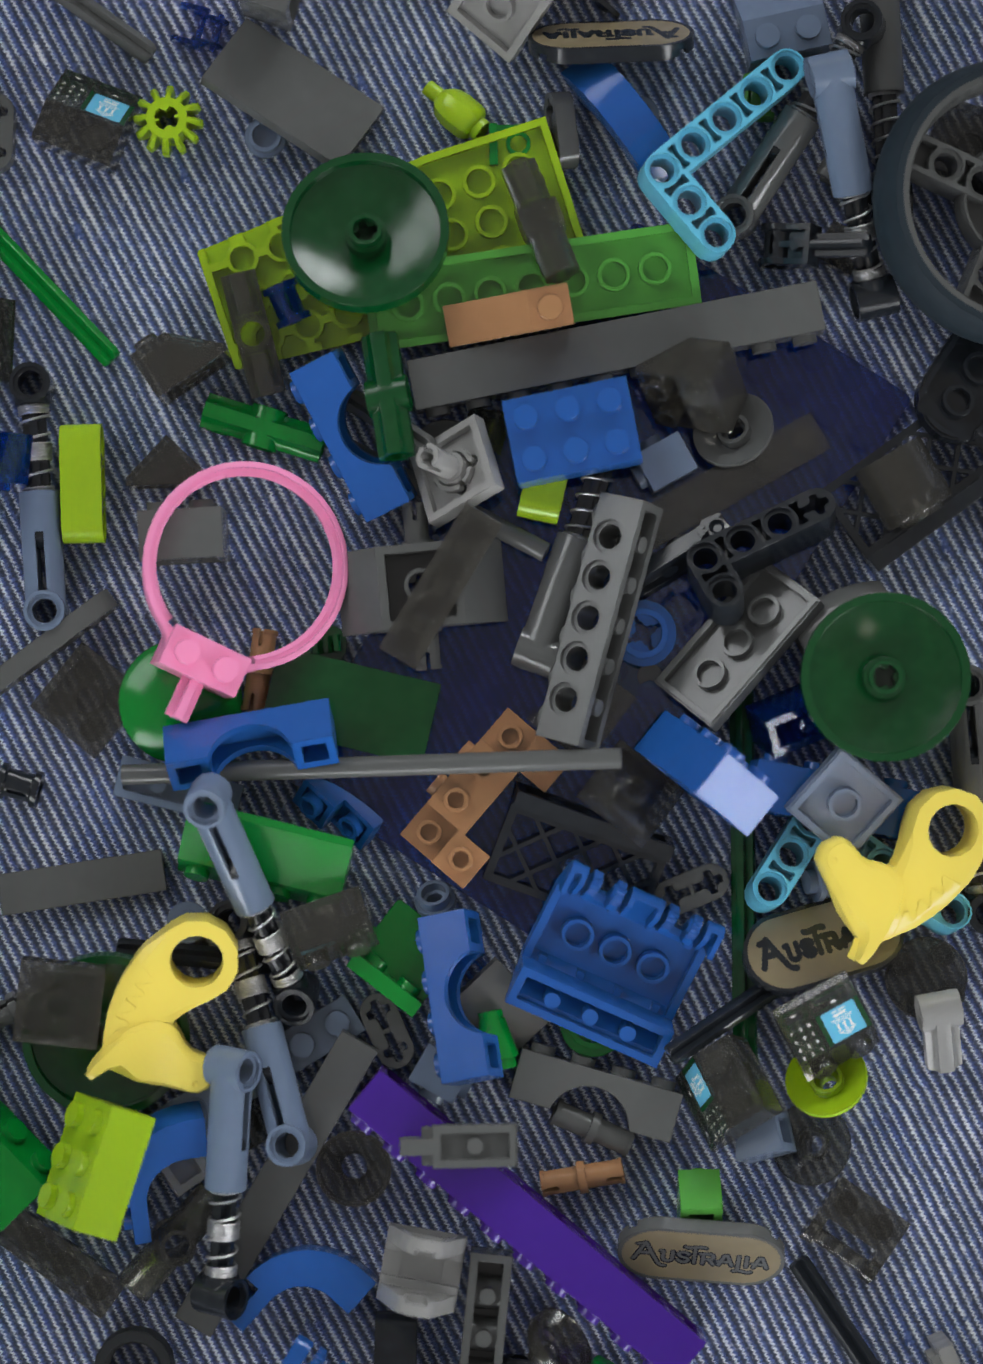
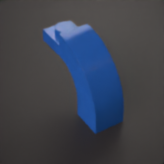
(620, 110)
(176, 1136)
(311, 1266)

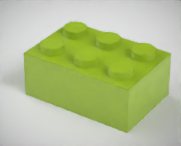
(95, 1166)

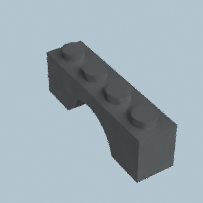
(648, 1106)

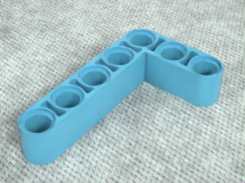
(709, 142)
(804, 846)

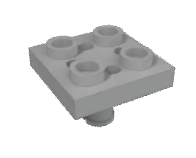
(452, 465)

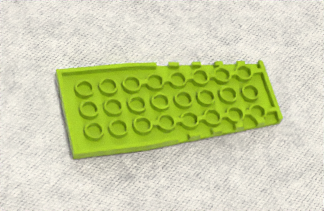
(478, 218)

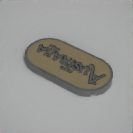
(701, 1251)

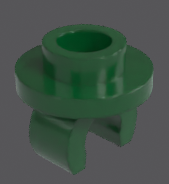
(331, 644)

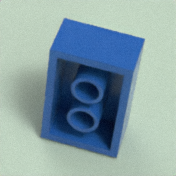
(572, 432)
(708, 770)

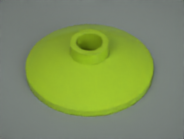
(813, 1100)

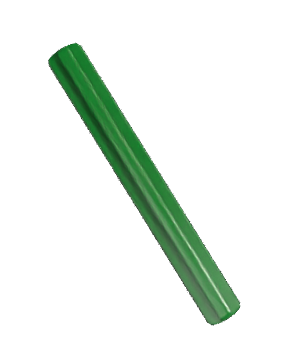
(56, 301)

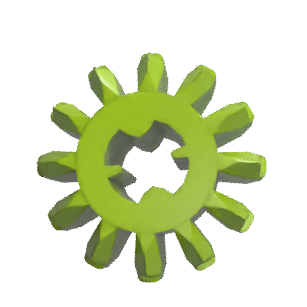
(170, 135)

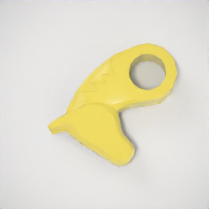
(916, 883)
(141, 1022)

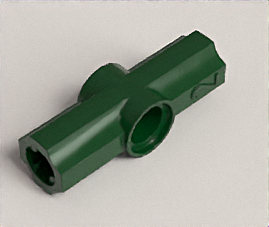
(388, 396)

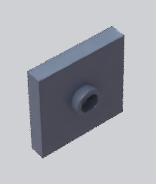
(843, 800)

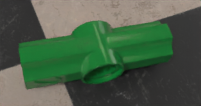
(261, 428)

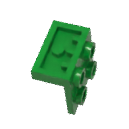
(395, 963)

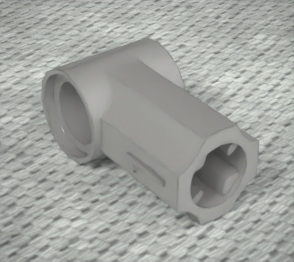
(939, 1021)

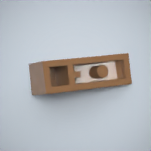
(508, 315)

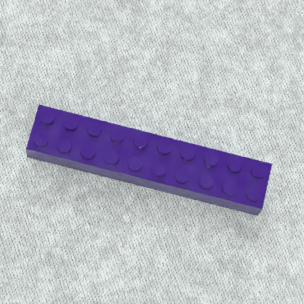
(535, 1230)

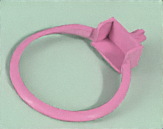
(204, 662)

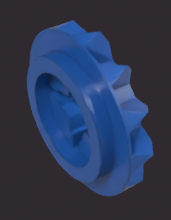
(661, 640)

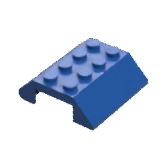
(610, 963)

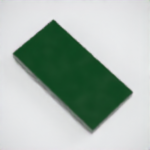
(369, 706)

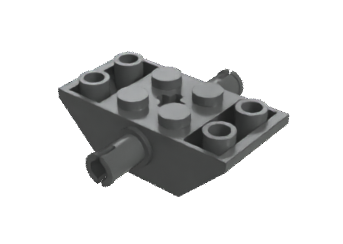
(382, 580)

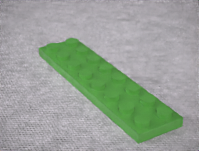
(616, 277)

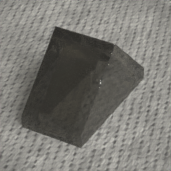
(163, 468)

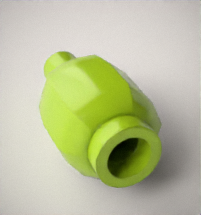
(457, 111)

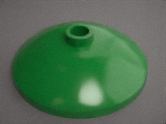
(144, 699)

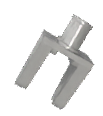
(421, 1271)

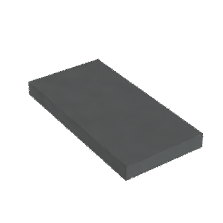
(291, 94)
(728, 661)

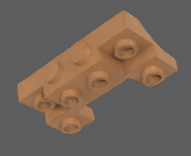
(462, 799)

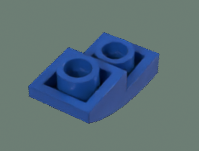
(329, 803)

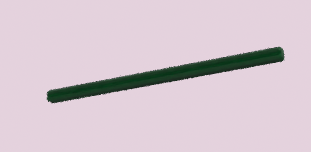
(742, 868)

